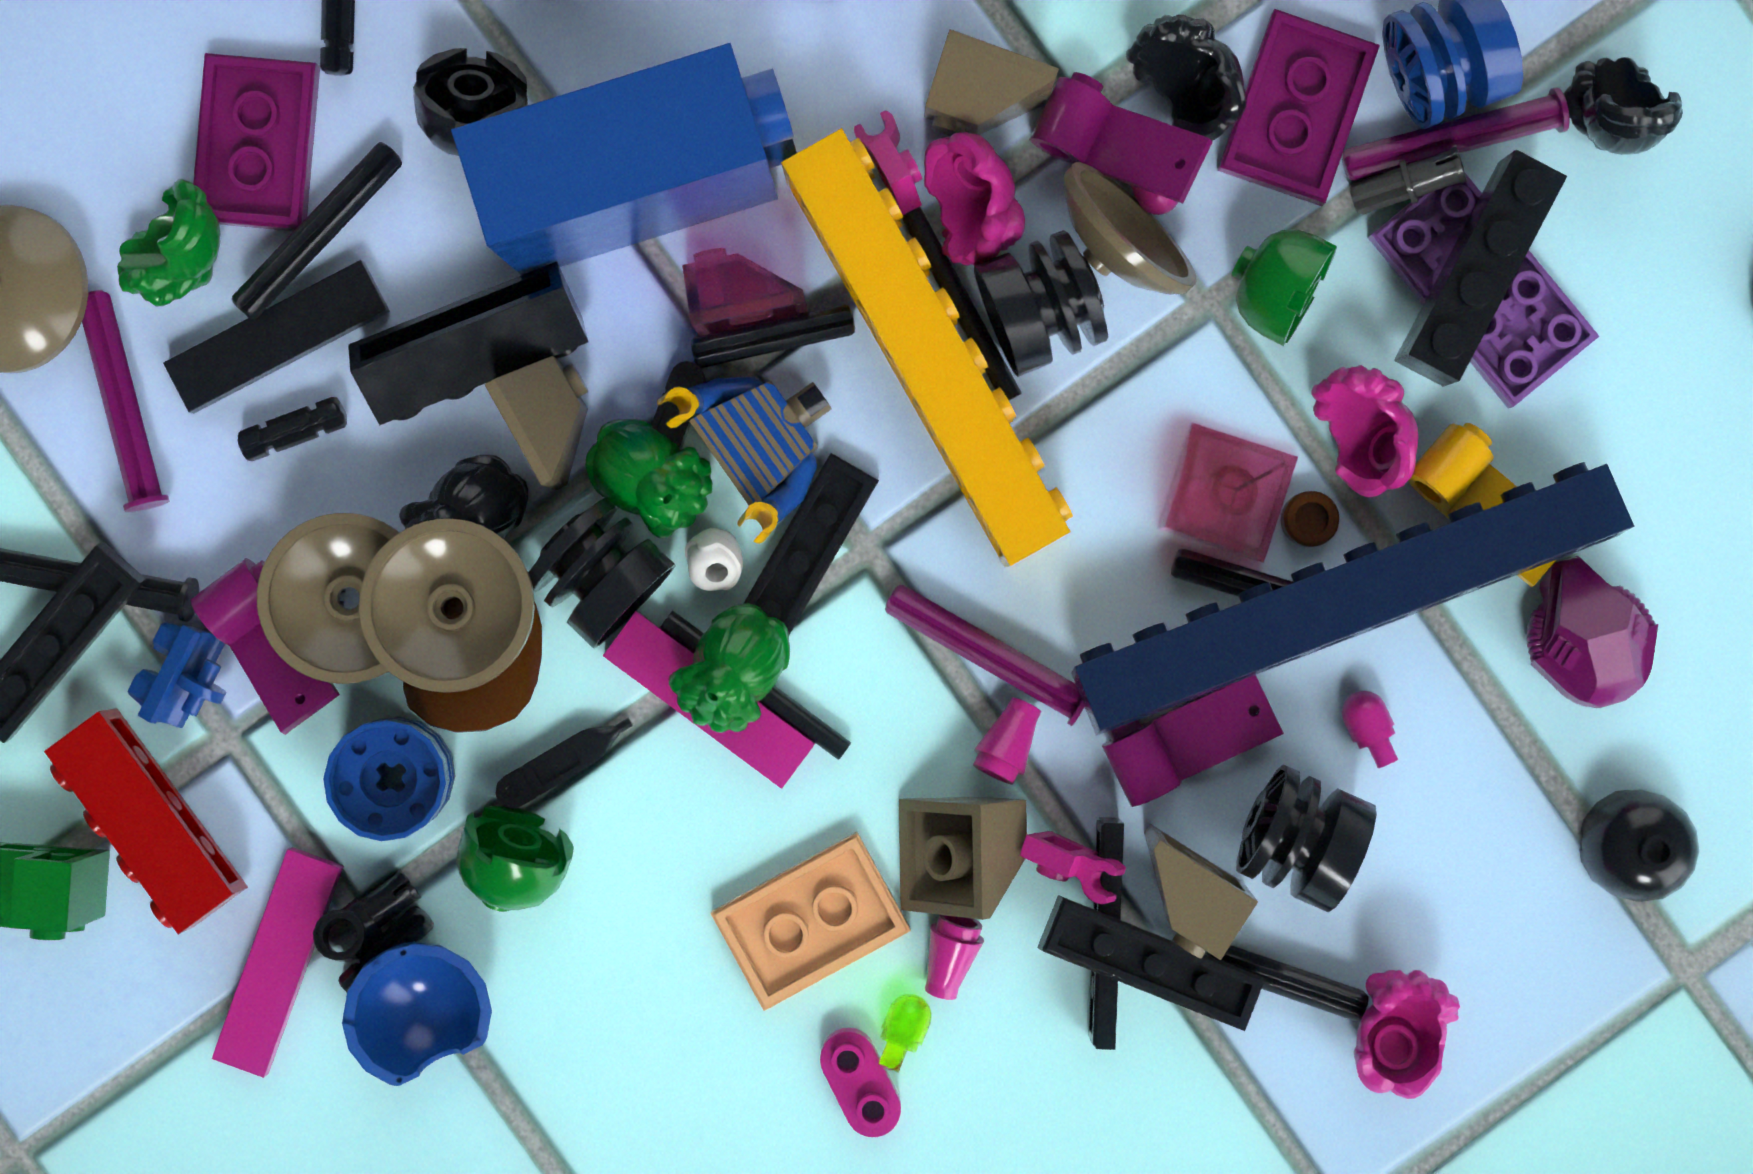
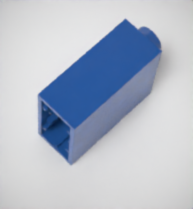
(625, 159)

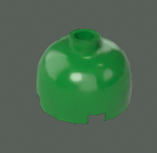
(1281, 281)
(511, 859)

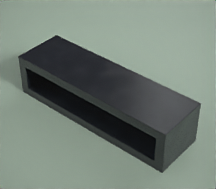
(1480, 268)
(467, 344)

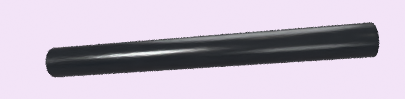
(969, 317)
(775, 700)

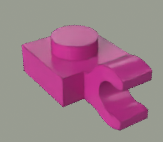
(895, 169)
(1063, 858)

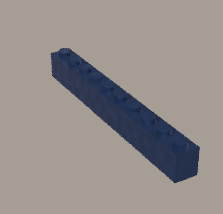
(1351, 598)

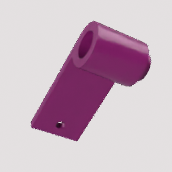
(1119, 143)
(232, 616)
(1187, 740)

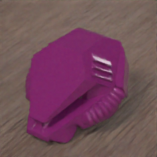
(1590, 636)

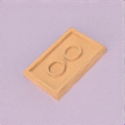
(810, 921)

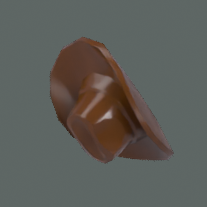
(488, 704)

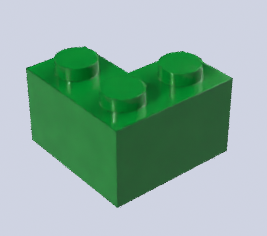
(51, 888)

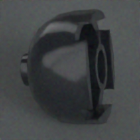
(463, 90)
(1639, 845)

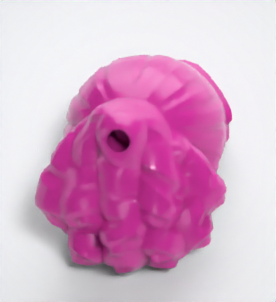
(973, 198)
(1370, 427)
(1403, 1032)

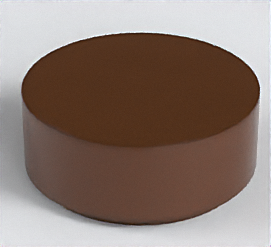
(1309, 519)

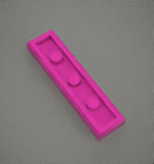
(653, 655)
(277, 962)

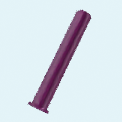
(1464, 133)
(121, 404)
(985, 651)

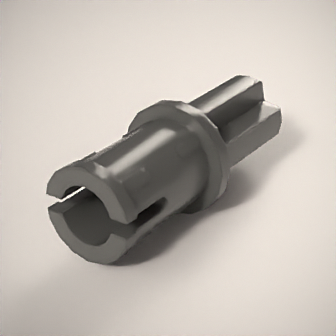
(1408, 181)

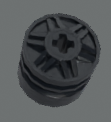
(1041, 302)
(599, 572)
(1318, 843)

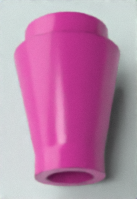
(1008, 742)
(952, 950)

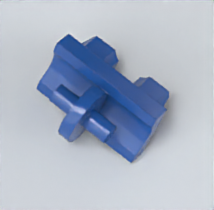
(184, 677)

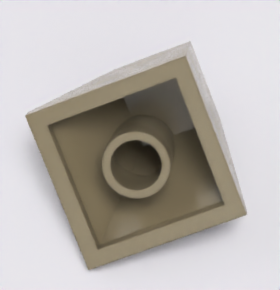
(984, 86)
(544, 415)
(959, 853)
(1197, 896)

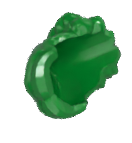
(174, 251)
(649, 475)
(733, 668)

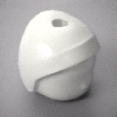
(714, 560)

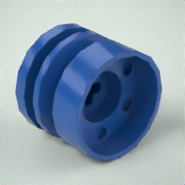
(1452, 57)
(357, 773)

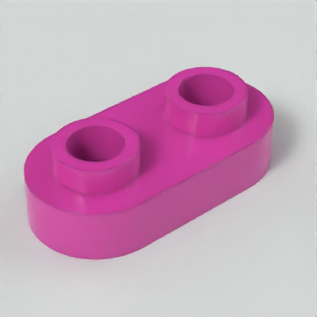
(861, 1083)

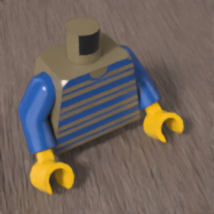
(756, 440)

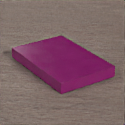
(1299, 107)
(256, 139)

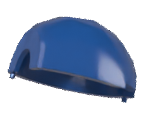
(413, 1010)

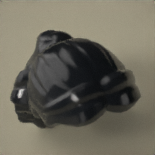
(1191, 73)
(1621, 106)
(475, 491)

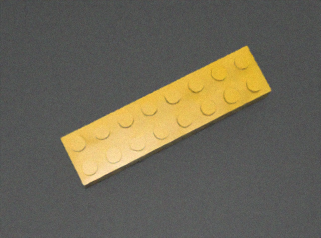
(924, 347)

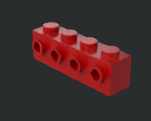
(144, 820)

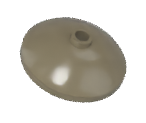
(1123, 235)
(39, 289)
(302, 596)
(407, 597)

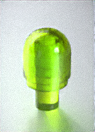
(904, 1029)

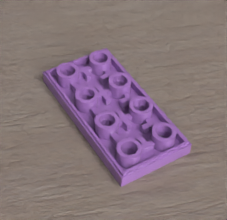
(1534, 325)

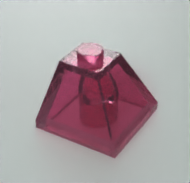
(736, 292)
(1227, 492)

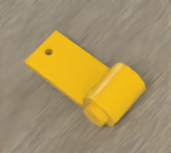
(1459, 473)

